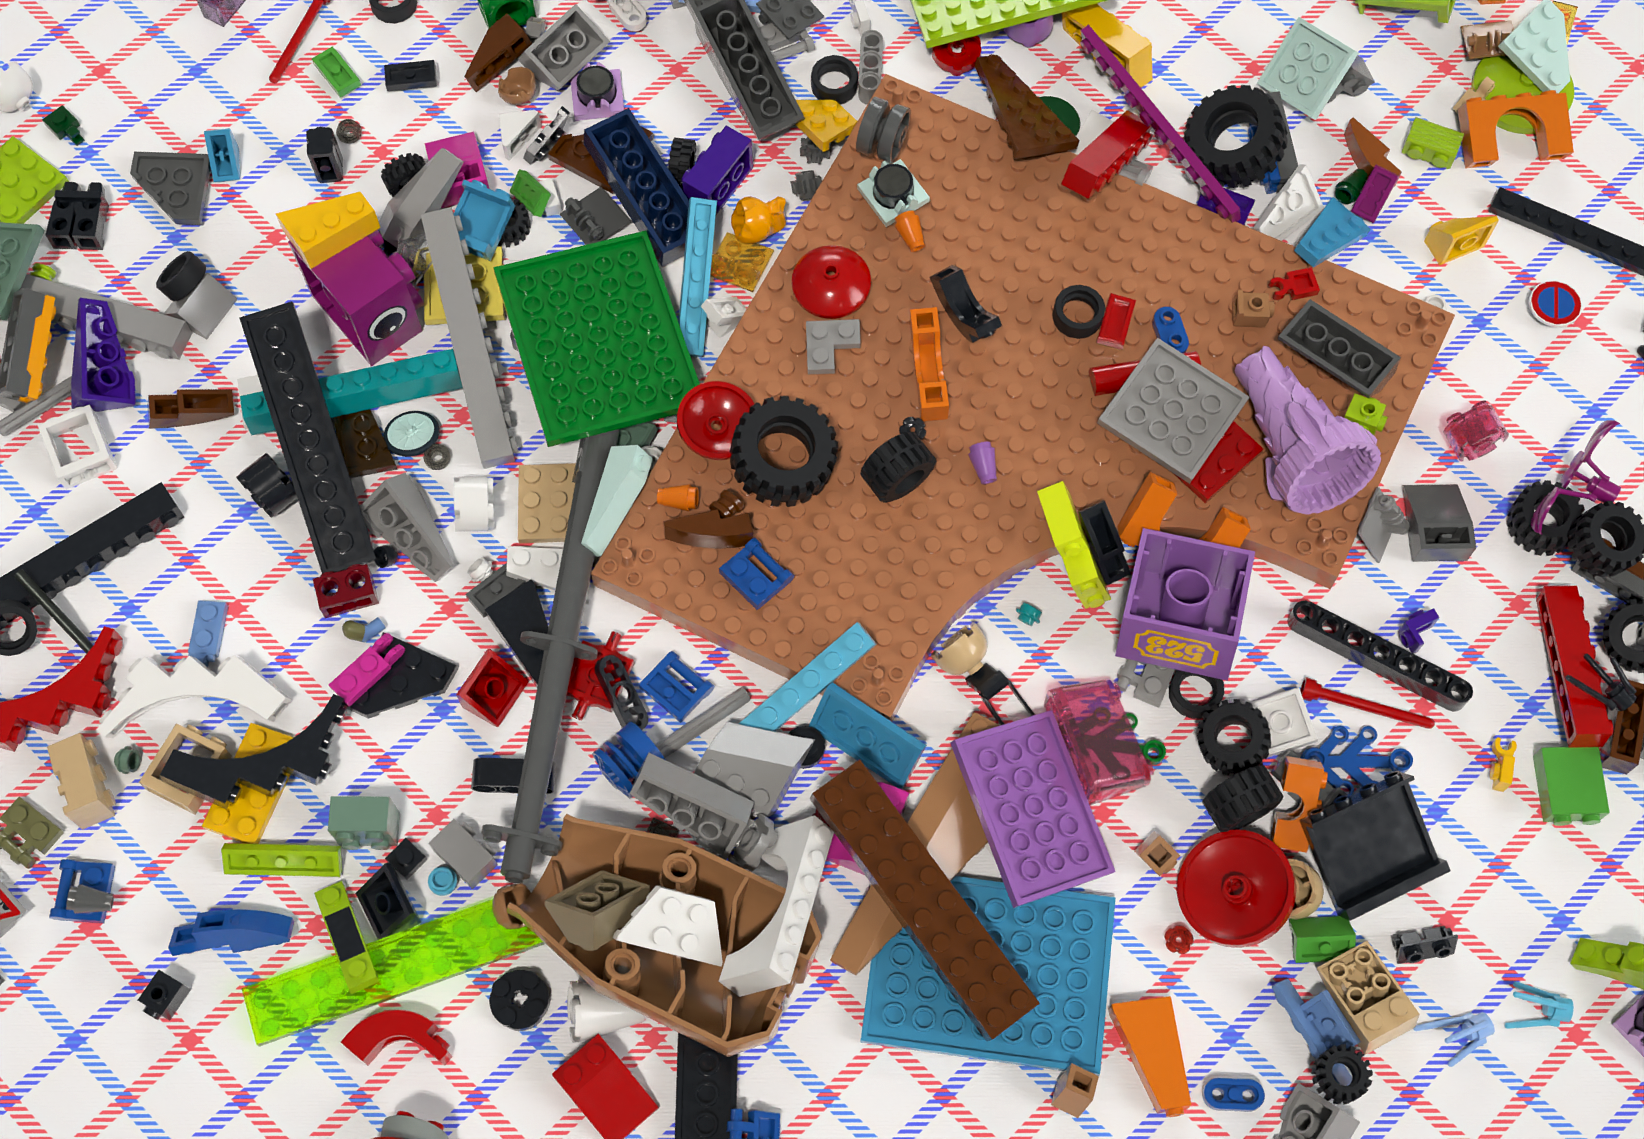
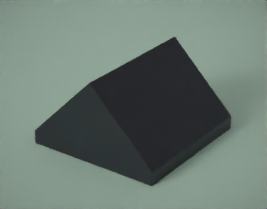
(387, 903)

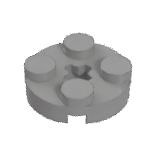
(753, 842)

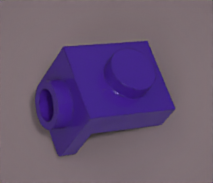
(1417, 623)

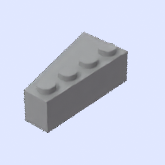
(693, 803)

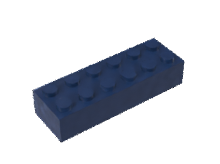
(641, 182)

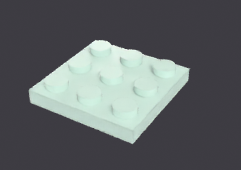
(1307, 68)

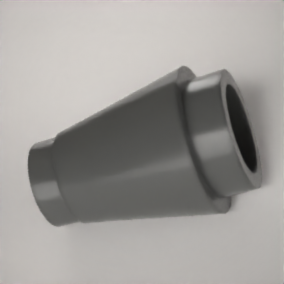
(88, 899)

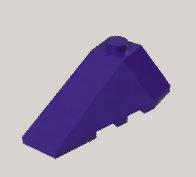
(99, 362)

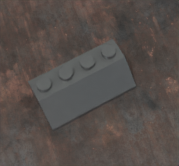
(1340, 349)

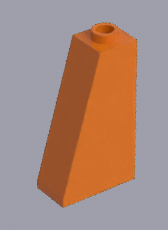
(1154, 1048)

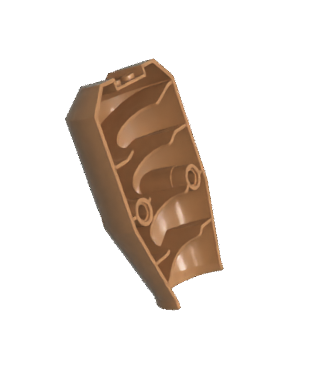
(658, 984)

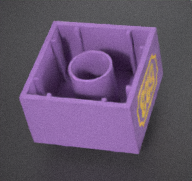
(1185, 604)

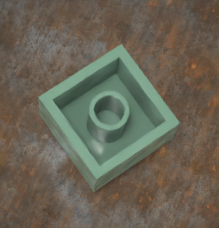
(363, 822)

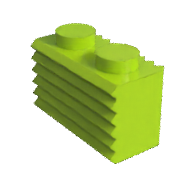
(1432, 143)

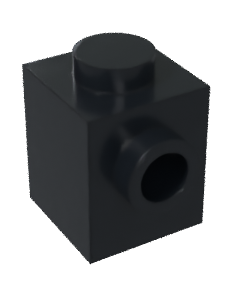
(163, 996)

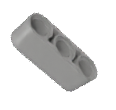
(869, 58)

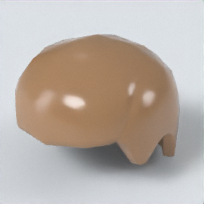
(517, 86)
(511, 893)

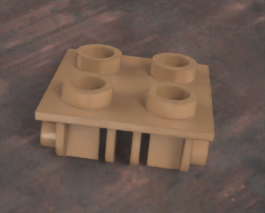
(1484, 38)

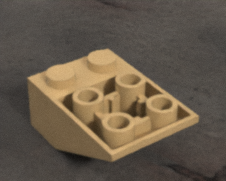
(1368, 996)

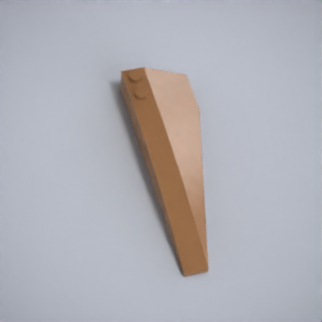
(950, 833)

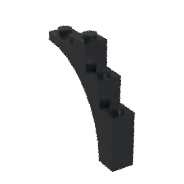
(220, 778)

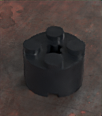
(268, 485)

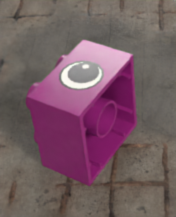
(366, 296)

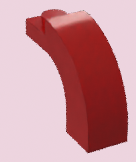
(390, 1026)

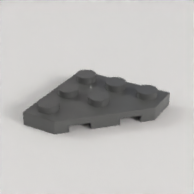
(174, 183)

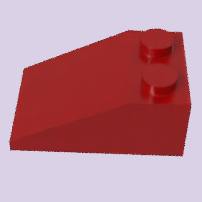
(605, 1090)

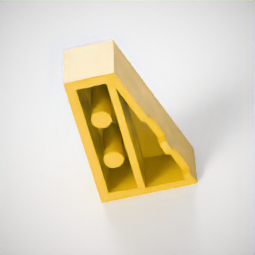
(328, 226)

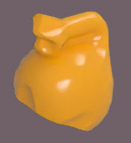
(757, 220)

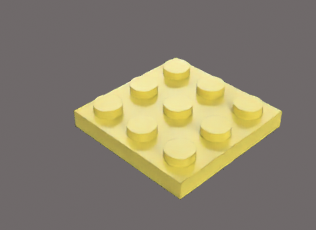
(484, 280)

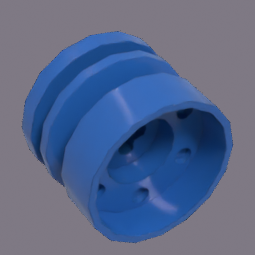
(624, 762)

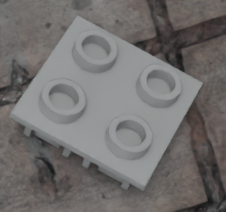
(1380, 522)

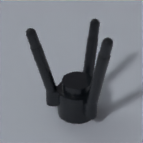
(1618, 694)

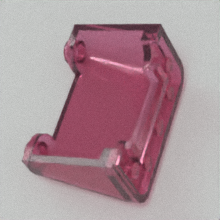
(1099, 739)

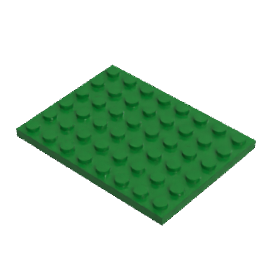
(597, 337)

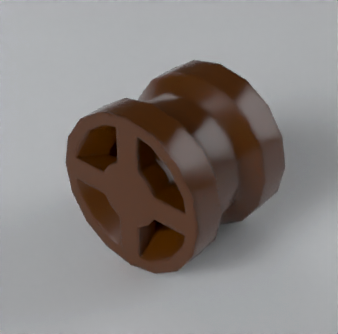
(727, 504)

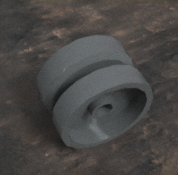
(883, 129)

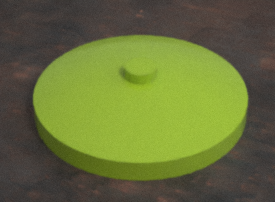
(1510, 82)

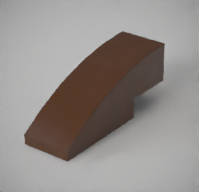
(189, 407)
(710, 531)

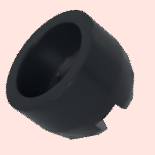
(383, 552)

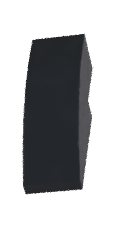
(1104, 542)

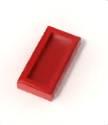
(1116, 321)

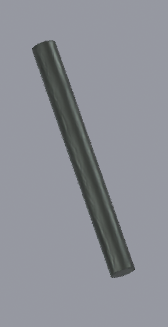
(53, 610)

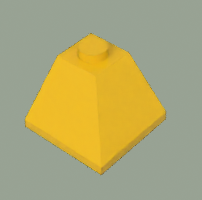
(1459, 237)

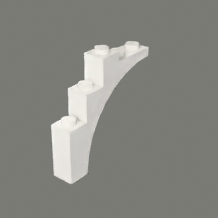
(156, 686)

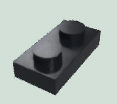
(410, 75)

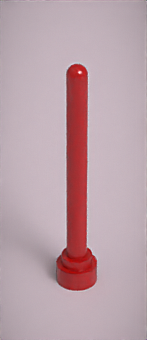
(296, 40)
(1312, 690)

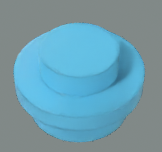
(442, 881)

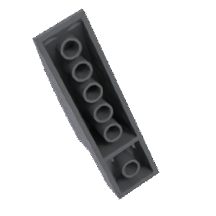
(745, 65)

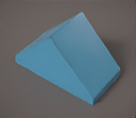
(223, 154)

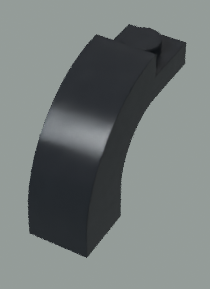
(962, 305)

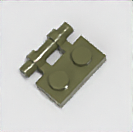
(31, 826)

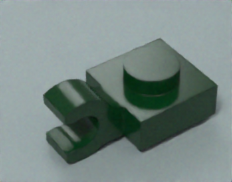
(63, 124)

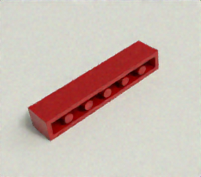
(1107, 155)
(1567, 643)

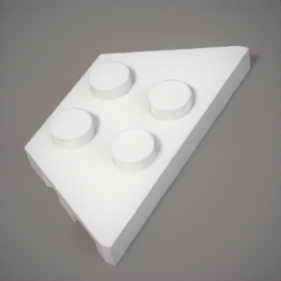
(675, 925)

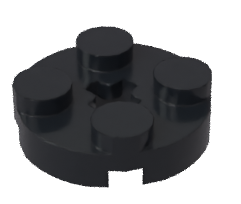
(534, 1008)

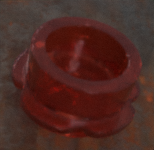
(1186, 939)

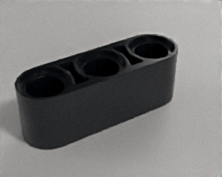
(501, 775)

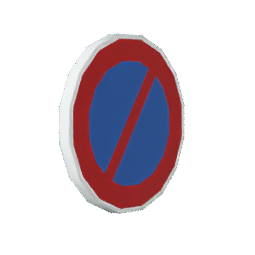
(1555, 303)

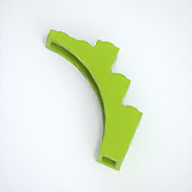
(1611, 960)

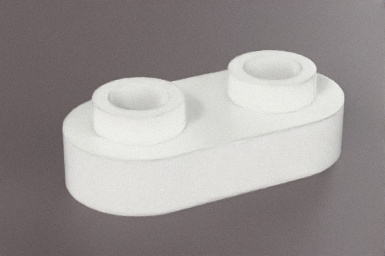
(628, 12)

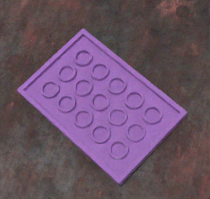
(1032, 808)

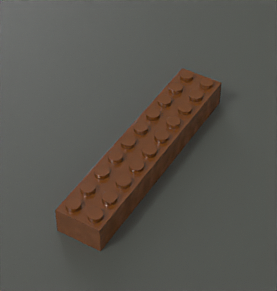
(924, 901)

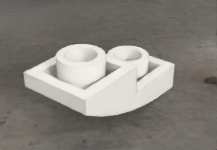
(1091, 129)

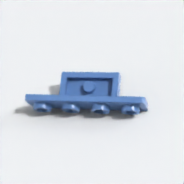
(1319, 1023)

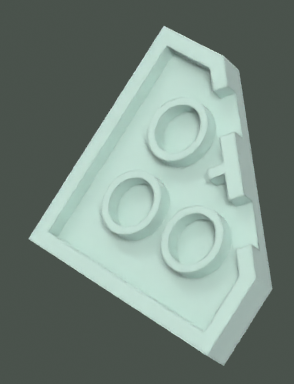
(1541, 47)

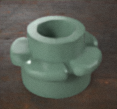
(127, 760)

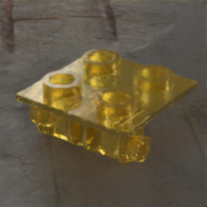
(740, 262)

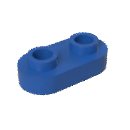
(1171, 329)
(1232, 1094)

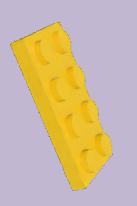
(252, 811)

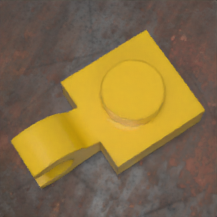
(1502, 770)

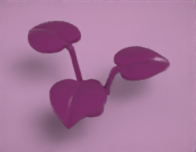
(1598, 488)

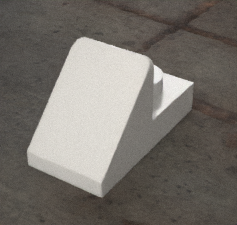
(723, 314)

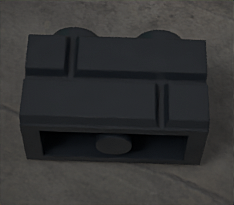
(324, 155)

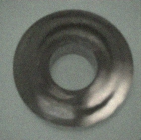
(346, 126)
(435, 450)

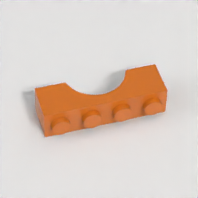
(928, 364)

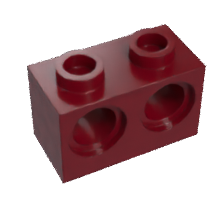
(346, 597)

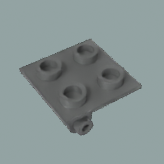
(789, 15)
(594, 216)

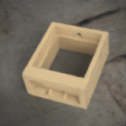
(151, 781)

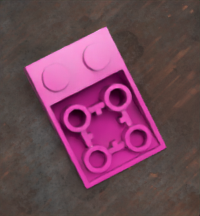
(466, 149)

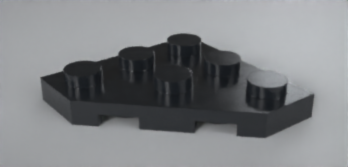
(409, 679)

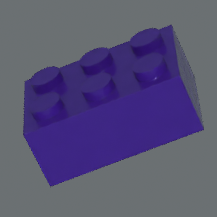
(720, 168)

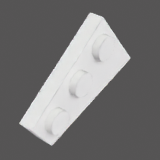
(1292, 206)
(536, 564)

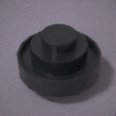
(817, 750)

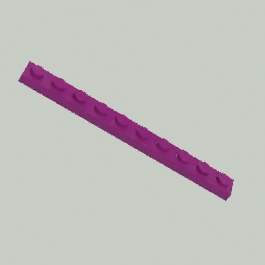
(1163, 129)

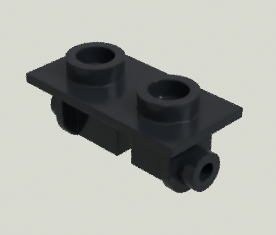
(1437, 943)

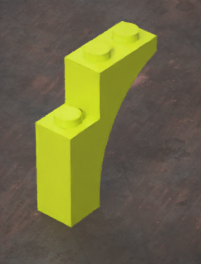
(1073, 545)

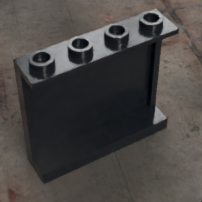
(1372, 846)

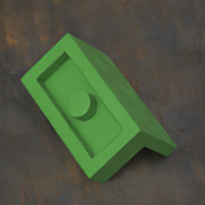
(1321, 938)

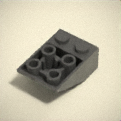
(1438, 523)

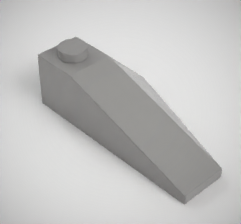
(419, 196)
(403, 519)
(1313, 1117)

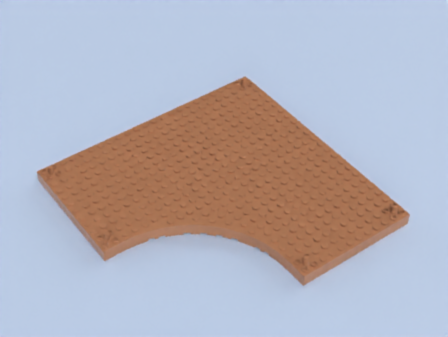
(1025, 389)

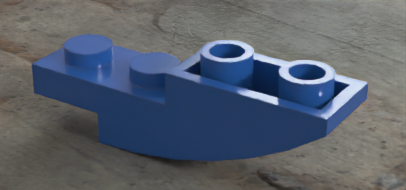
(233, 927)

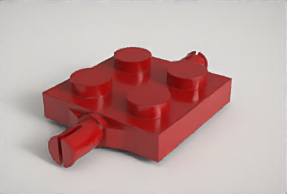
(584, 683)

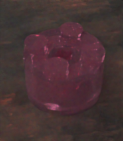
(1475, 431)

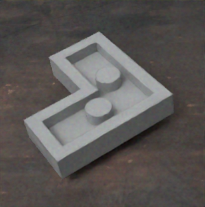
(824, 338)

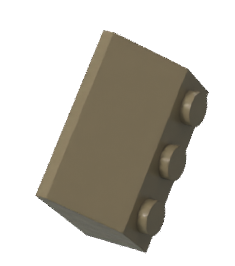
(596, 908)

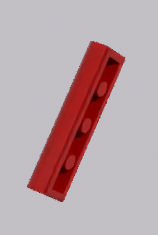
(1110, 378)

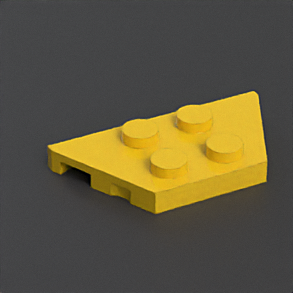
(825, 122)

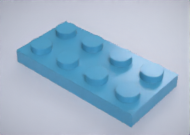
(867, 736)

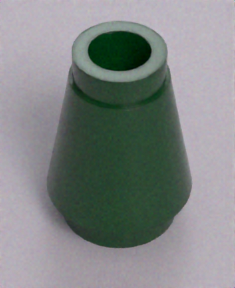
(1349, 188)

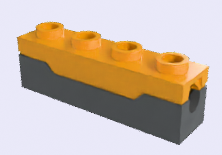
(26, 345)

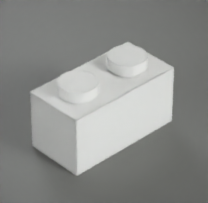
(553, 206)

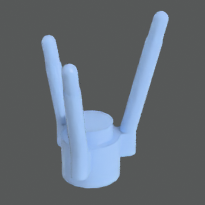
(1474, 1028)

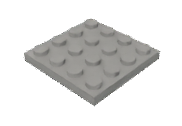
(1173, 410)

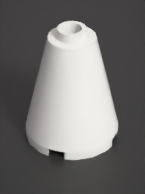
(596, 1013)

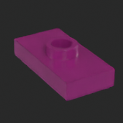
(1375, 193)

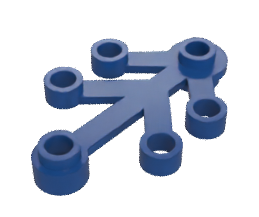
(1350, 762)

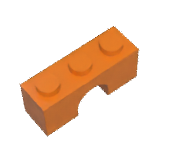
(1306, 780)

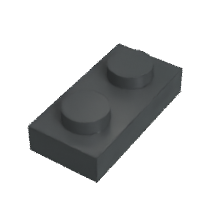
(492, 589)

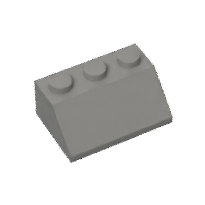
(564, 48)

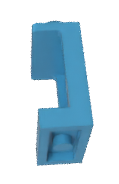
(483, 217)

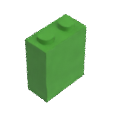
(1571, 785)

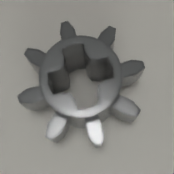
(812, 152)
(806, 184)

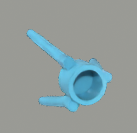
(1553, 1006)

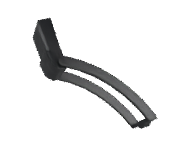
(990, 682)

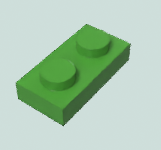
(336, 71)

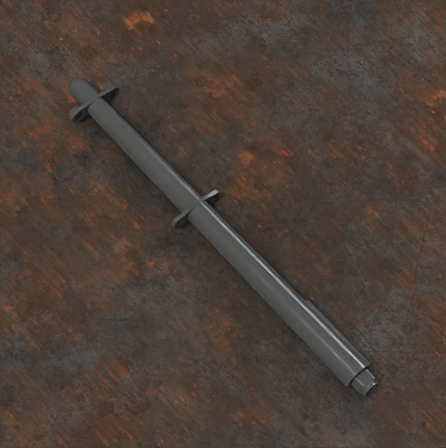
(559, 649)

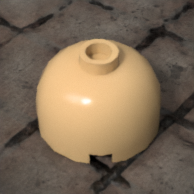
(962, 651)
(1308, 890)

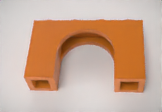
(1545, 112)
(1153, 503)

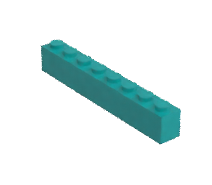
(369, 388)

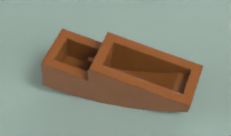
(1367, 149)

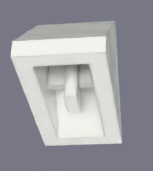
(517, 130)

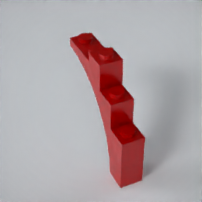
(78, 690)

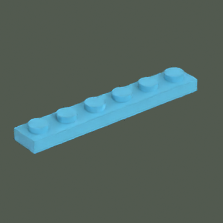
(696, 273)
(811, 679)

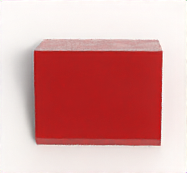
(491, 689)

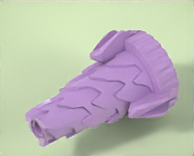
(1315, 455)

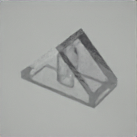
(416, 254)

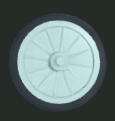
(411, 433)

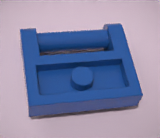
(750, 580)
(669, 692)
(92, 875)

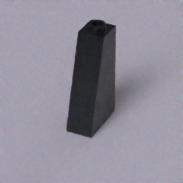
(518, 613)

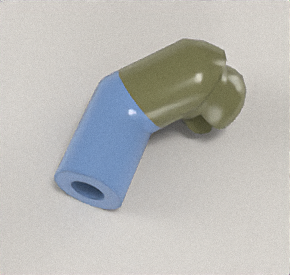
(362, 632)

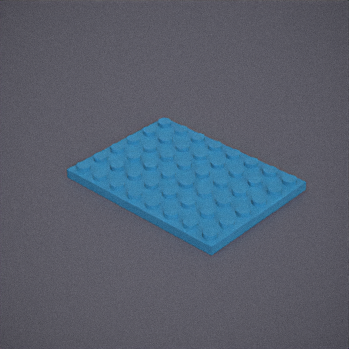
(1055, 947)

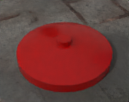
(1236, 888)

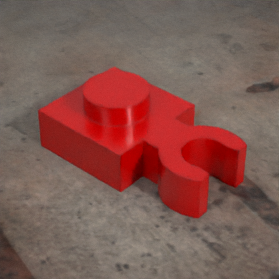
(1297, 283)

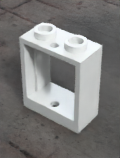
(84, 468)

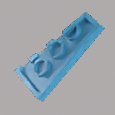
(1331, 233)

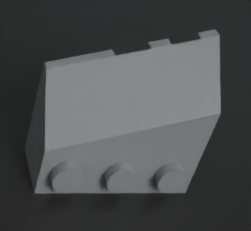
(754, 763)

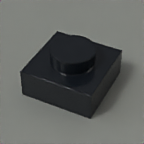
(406, 858)

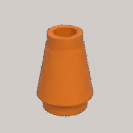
(910, 230)
(679, 497)

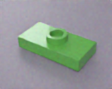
(530, 193)

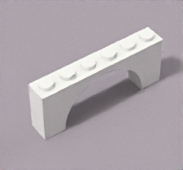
(774, 952)

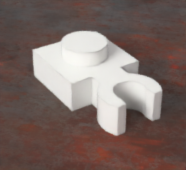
(860, 16)

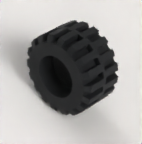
(898, 467)
(1564, 510)
(1594, 552)
(1613, 631)
(1227, 715)
(1242, 799)

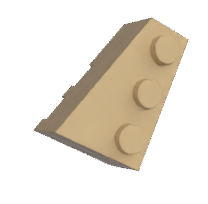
(81, 781)

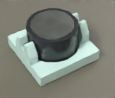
(894, 191)

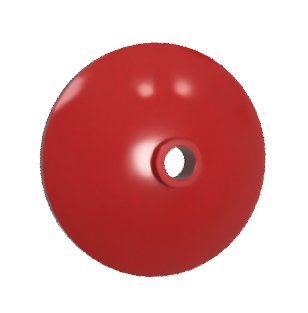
(831, 294)
(708, 405)

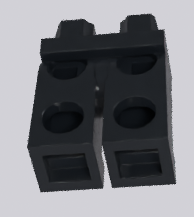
(78, 217)

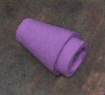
(983, 461)

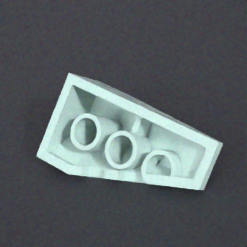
(618, 489)

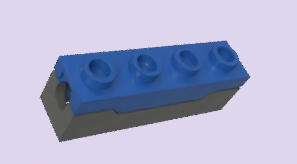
(1276, 180)

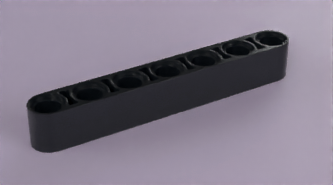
(1393, 656)

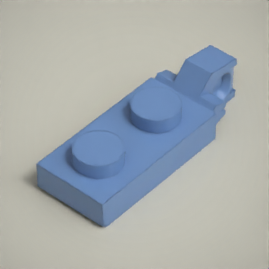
(208, 631)

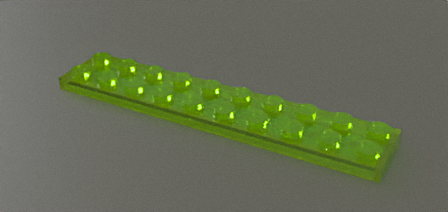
(402, 963)

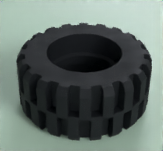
(1231, 108)
(787, 418)

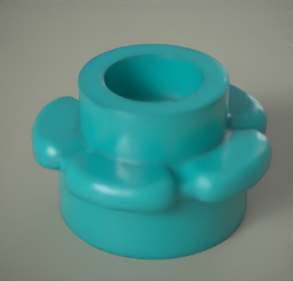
(1028, 614)

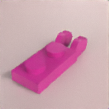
(366, 670)

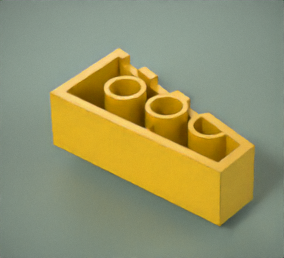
(1126, 44)

